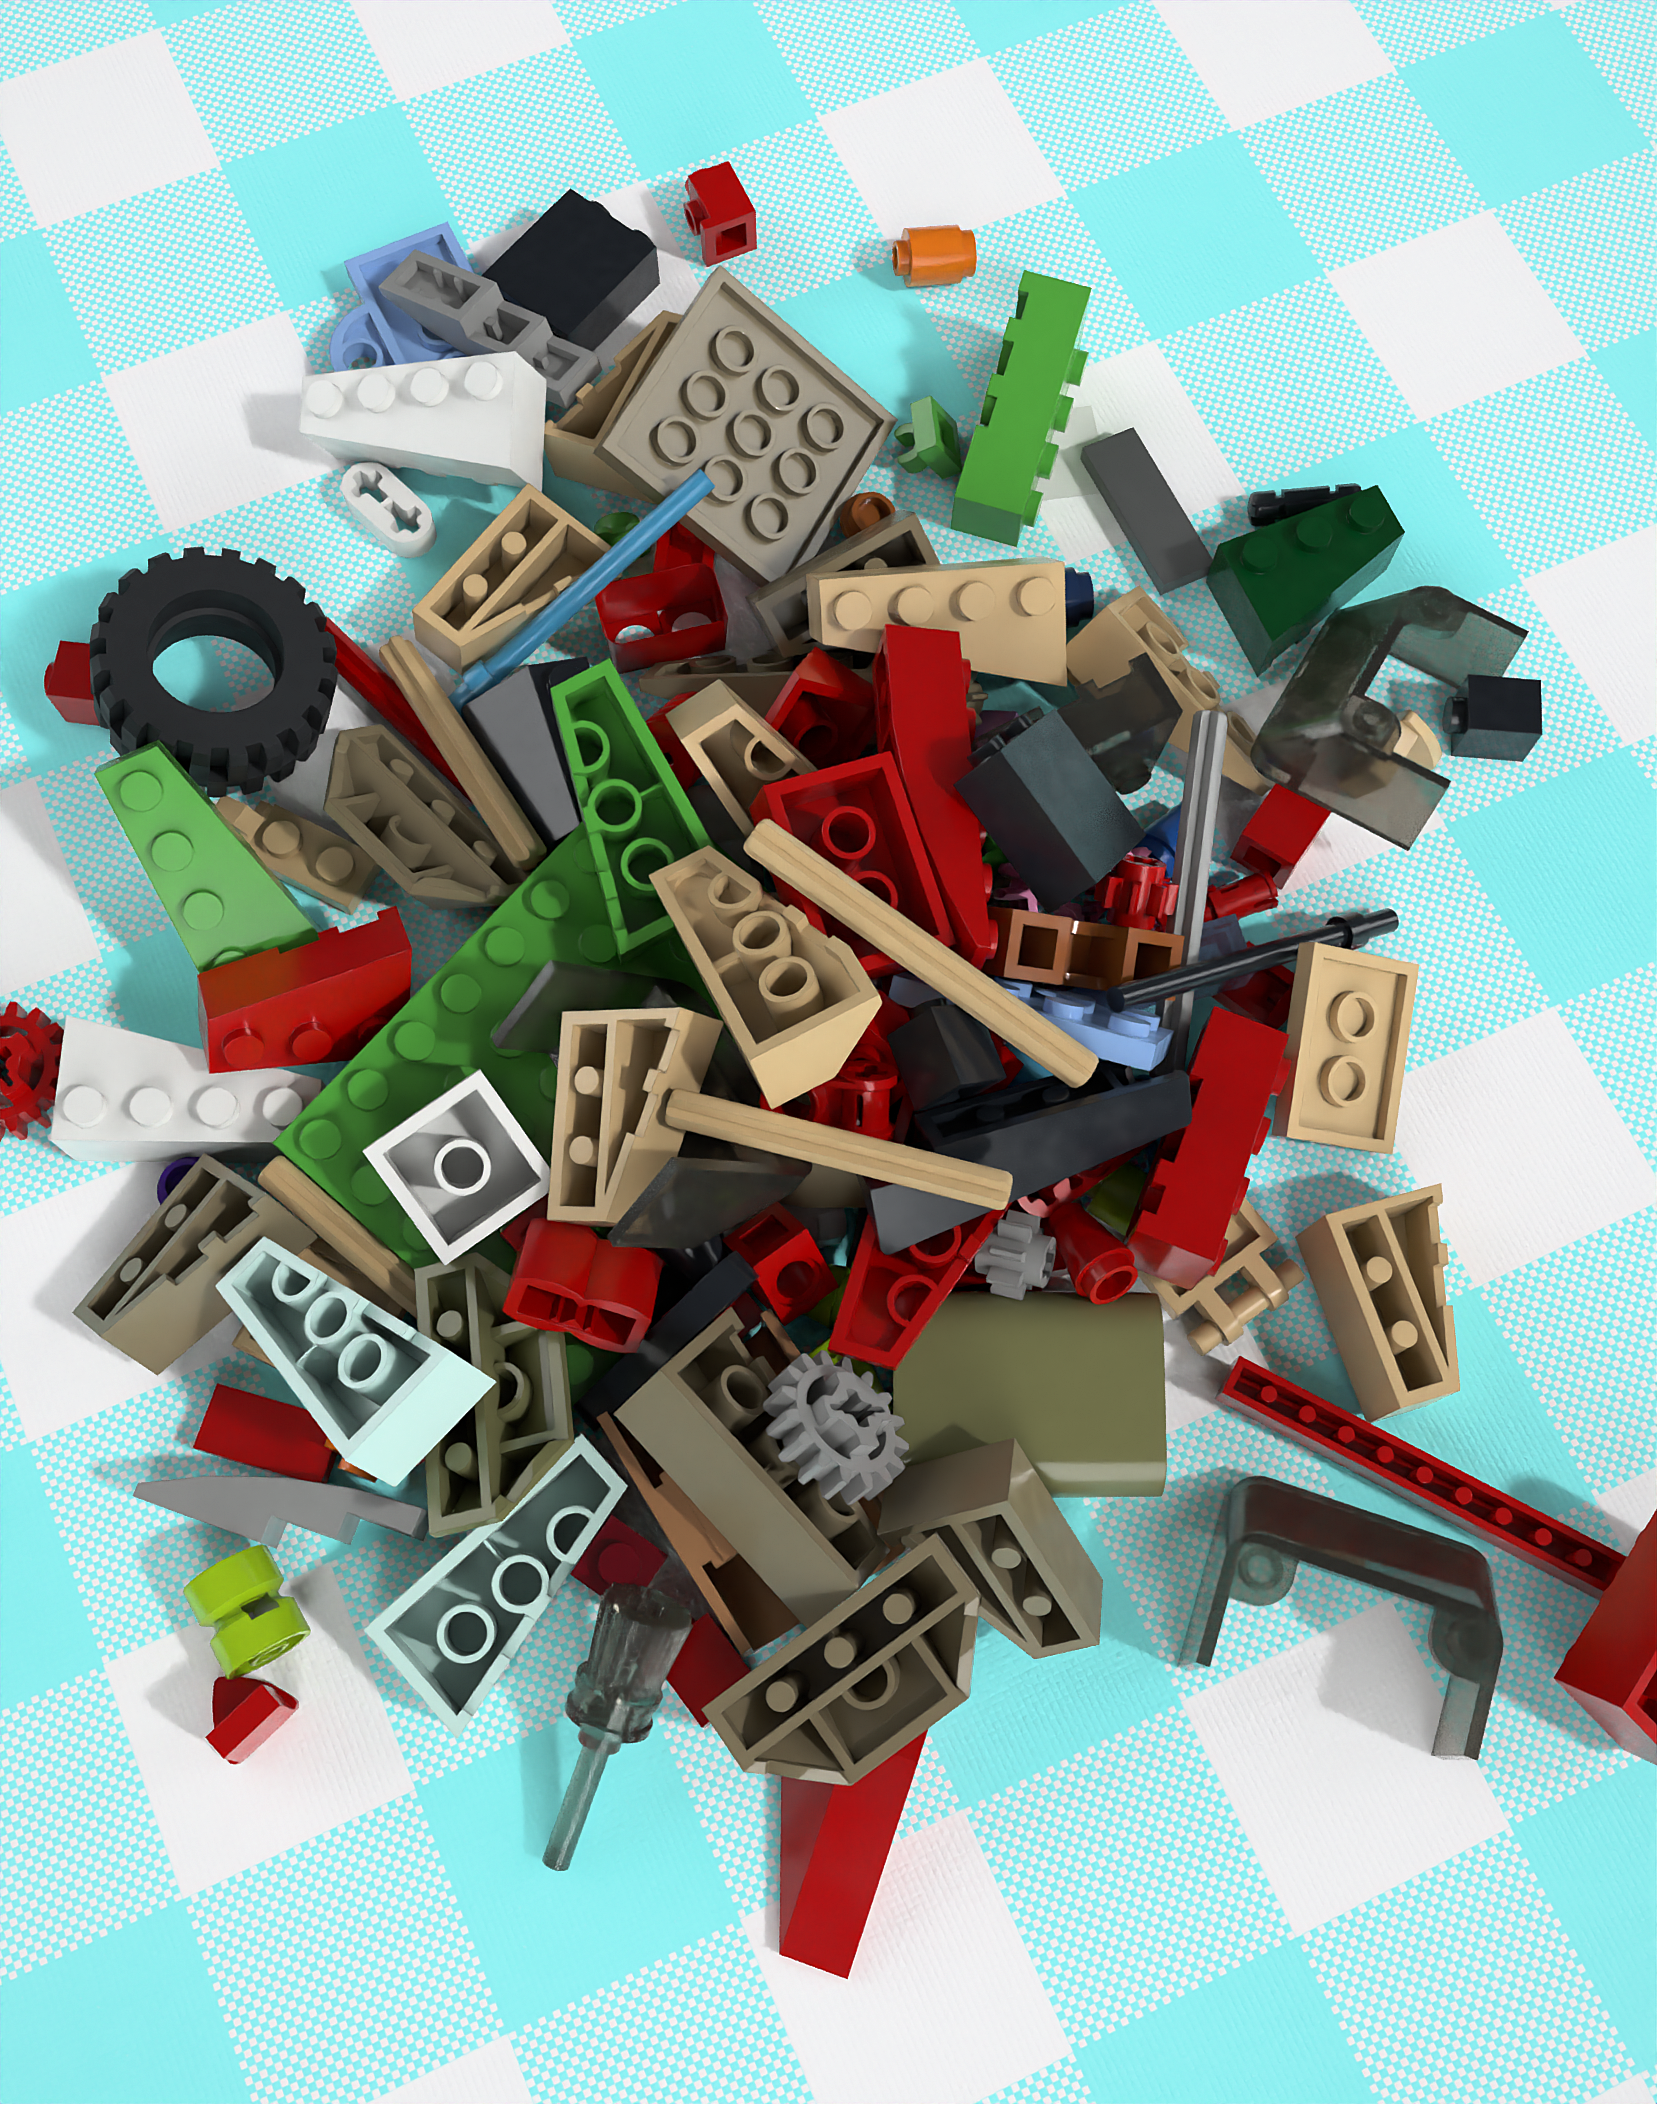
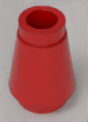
(1092, 1255)

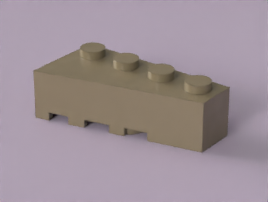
(710, 1436)

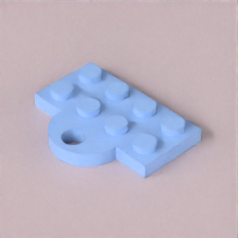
(380, 327)
(1122, 1038)

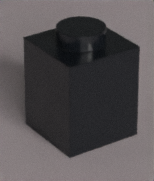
(1494, 718)
(944, 1055)

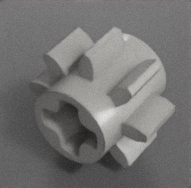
(1016, 1255)

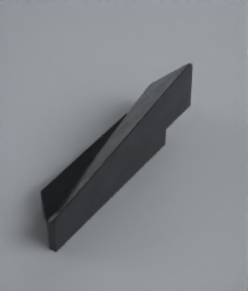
(1035, 1134)

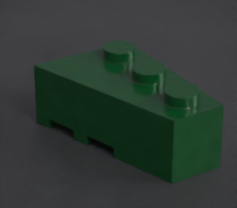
(1300, 570)

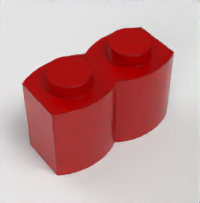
(583, 1286)

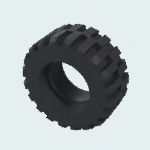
(228, 601)

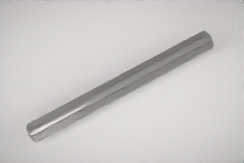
(1193, 869)

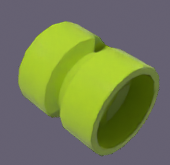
(225, 1598)

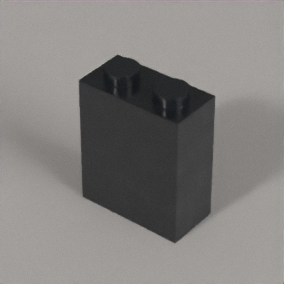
(578, 270)
(1048, 808)

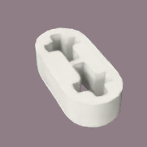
(397, 502)

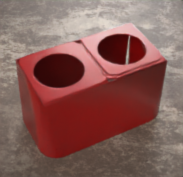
(676, 593)

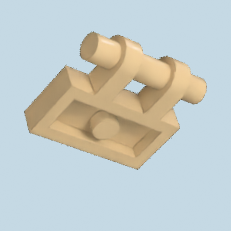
(1268, 1288)

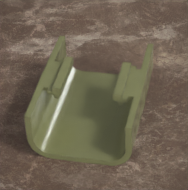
(1055, 1373)

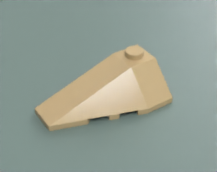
(776, 979)

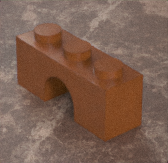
(1077, 952)

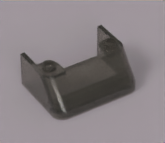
(1339, 743)
(711, 1179)
(1274, 1526)

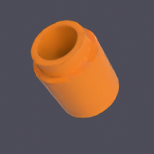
(934, 255)

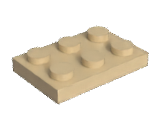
(1346, 1048)

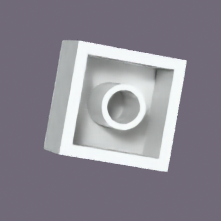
(461, 1166)

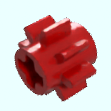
(1137, 892)

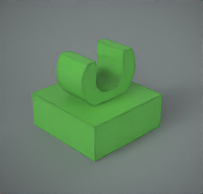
(934, 439)

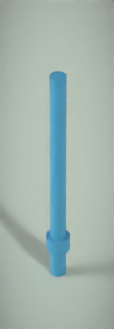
(487, 675)

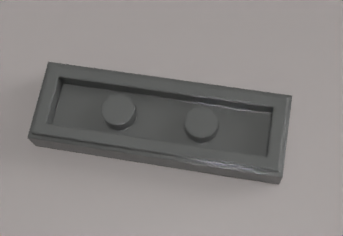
(1147, 510)

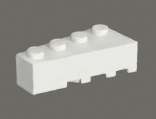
(436, 416)
(156, 1102)

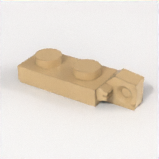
(304, 853)

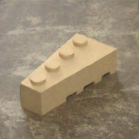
(1004, 610)
(734, 749)

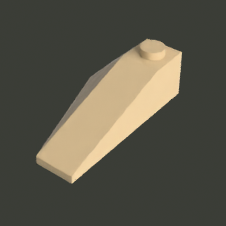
(1139, 626)

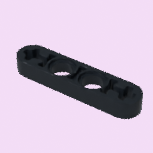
(668, 1337)

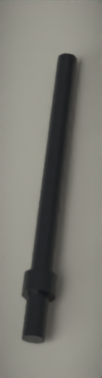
(1343, 931)

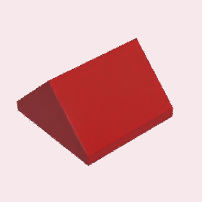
(825, 711)

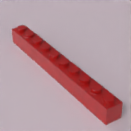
(1420, 1478)

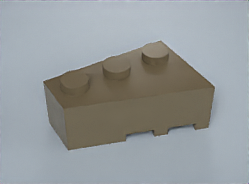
(1007, 1540)

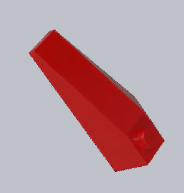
(899, 1293)
(834, 1858)

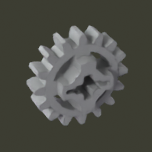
(835, 1427)

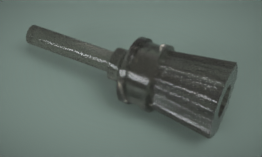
(615, 1695)

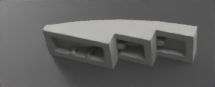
(478, 321)
(264, 1506)

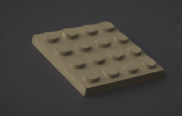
(762, 421)

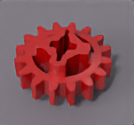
(33, 1065)

